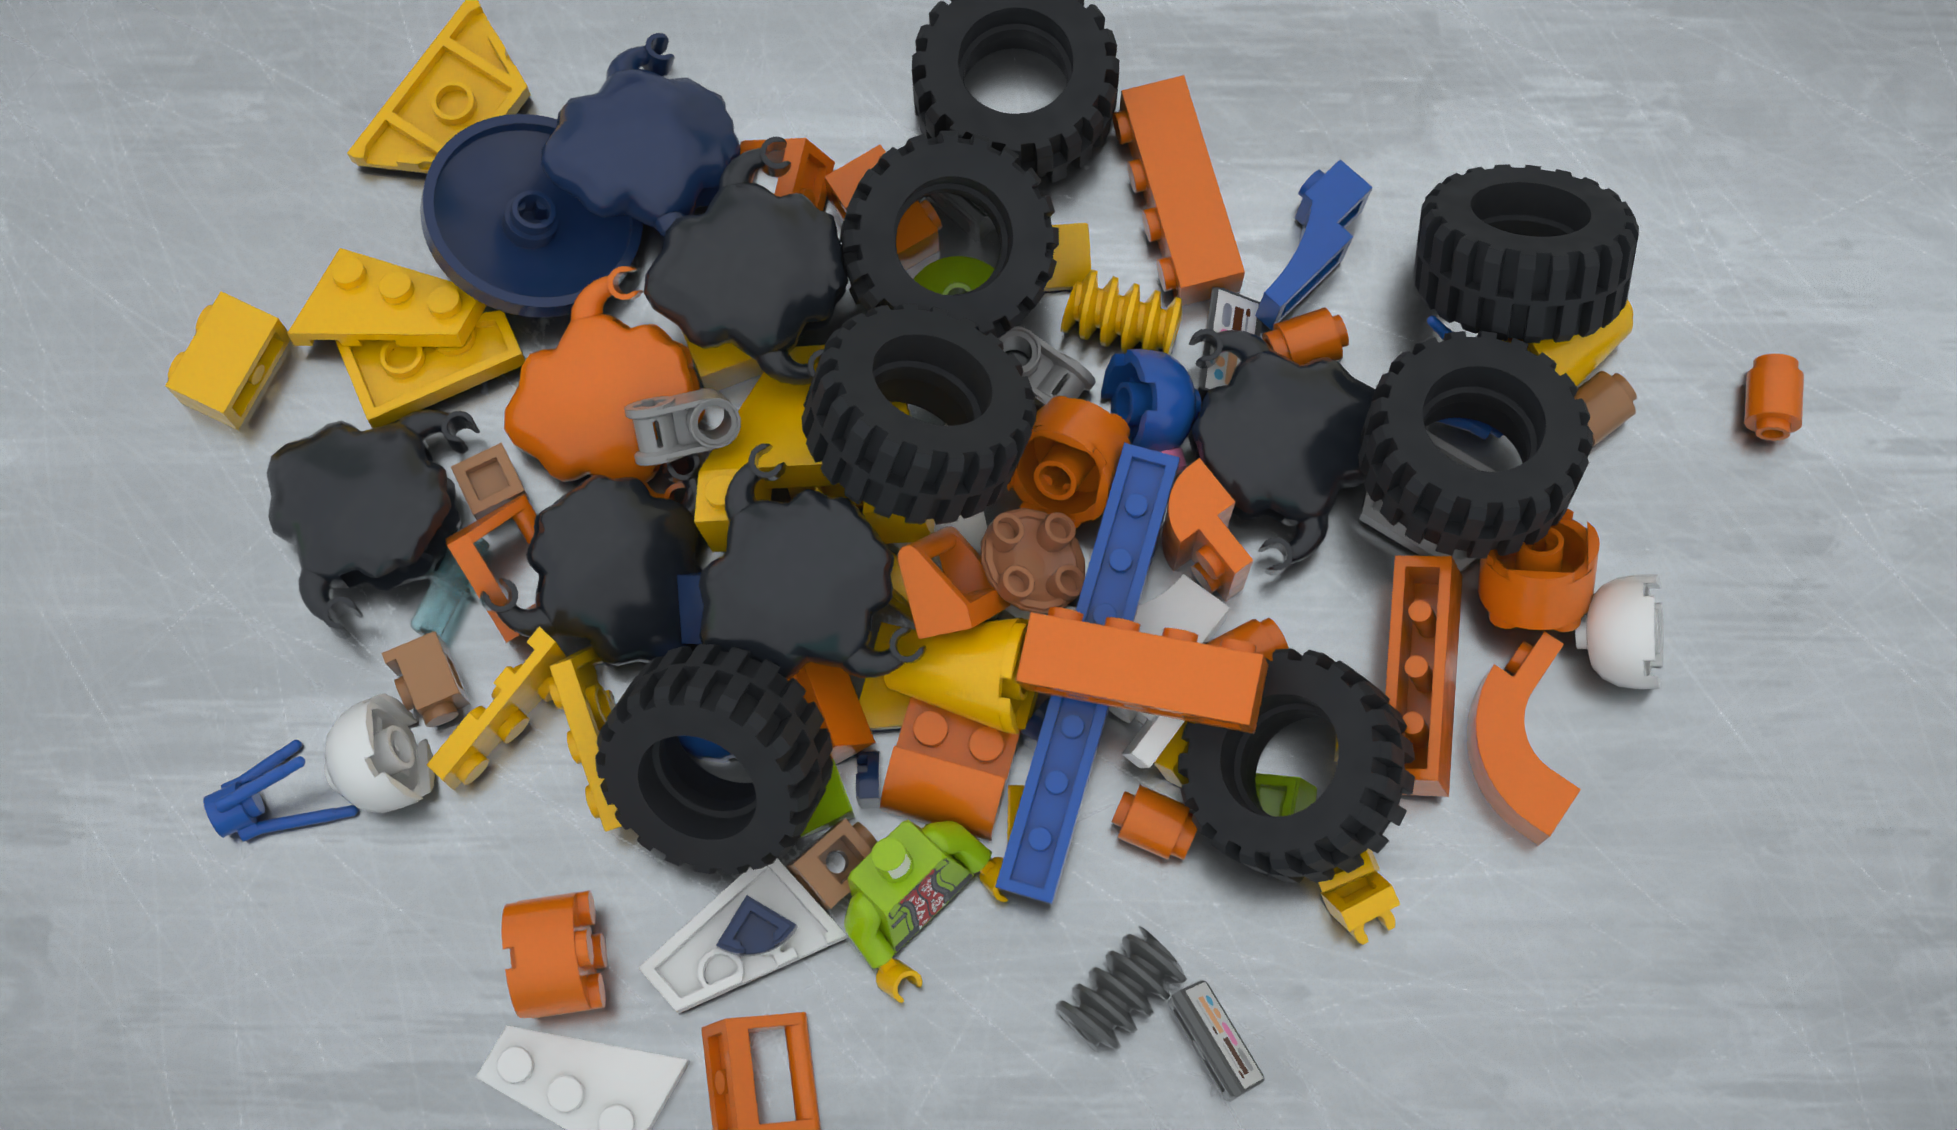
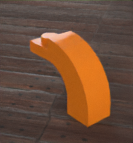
(1501, 758)

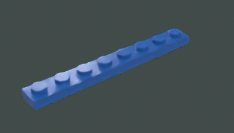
(1072, 726)

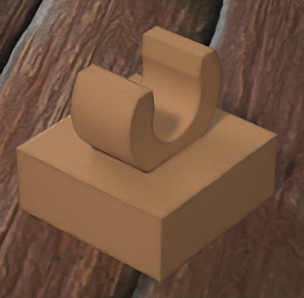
(488, 480)

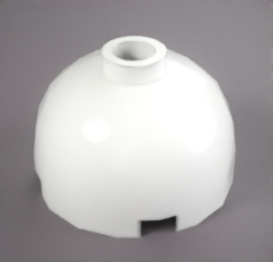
(1625, 632)
(376, 757)

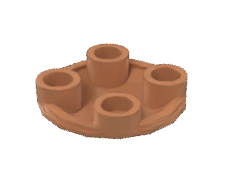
(1033, 559)

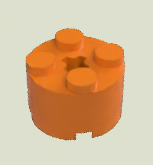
(1070, 459)
(1543, 582)
(554, 955)

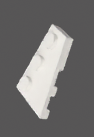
(694, 970)
(582, 1080)

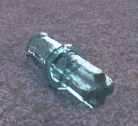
(443, 594)

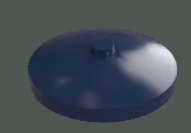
(508, 229)

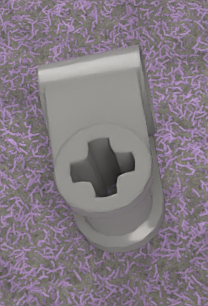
(1048, 367)
(678, 425)

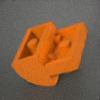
(1199, 531)
(948, 770)

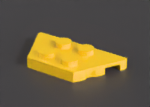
(451, 87)

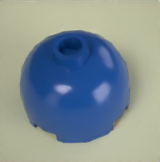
(1152, 397)

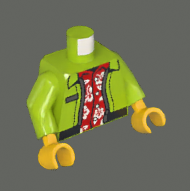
(906, 885)

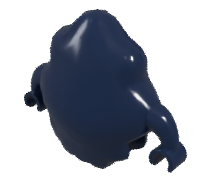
(642, 141)

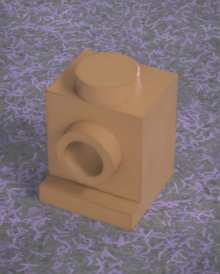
(428, 679)
(811, 869)

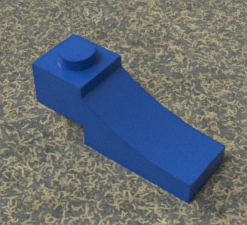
(1326, 209)

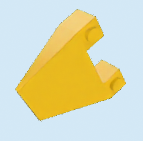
(775, 417)

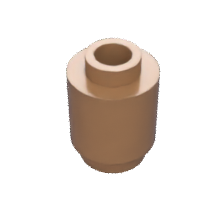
(1608, 403)

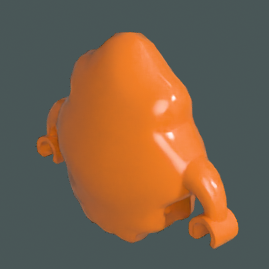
(575, 395)

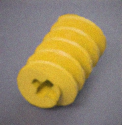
(1122, 315)

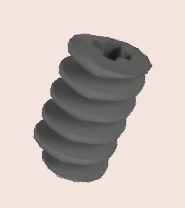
(1121, 991)

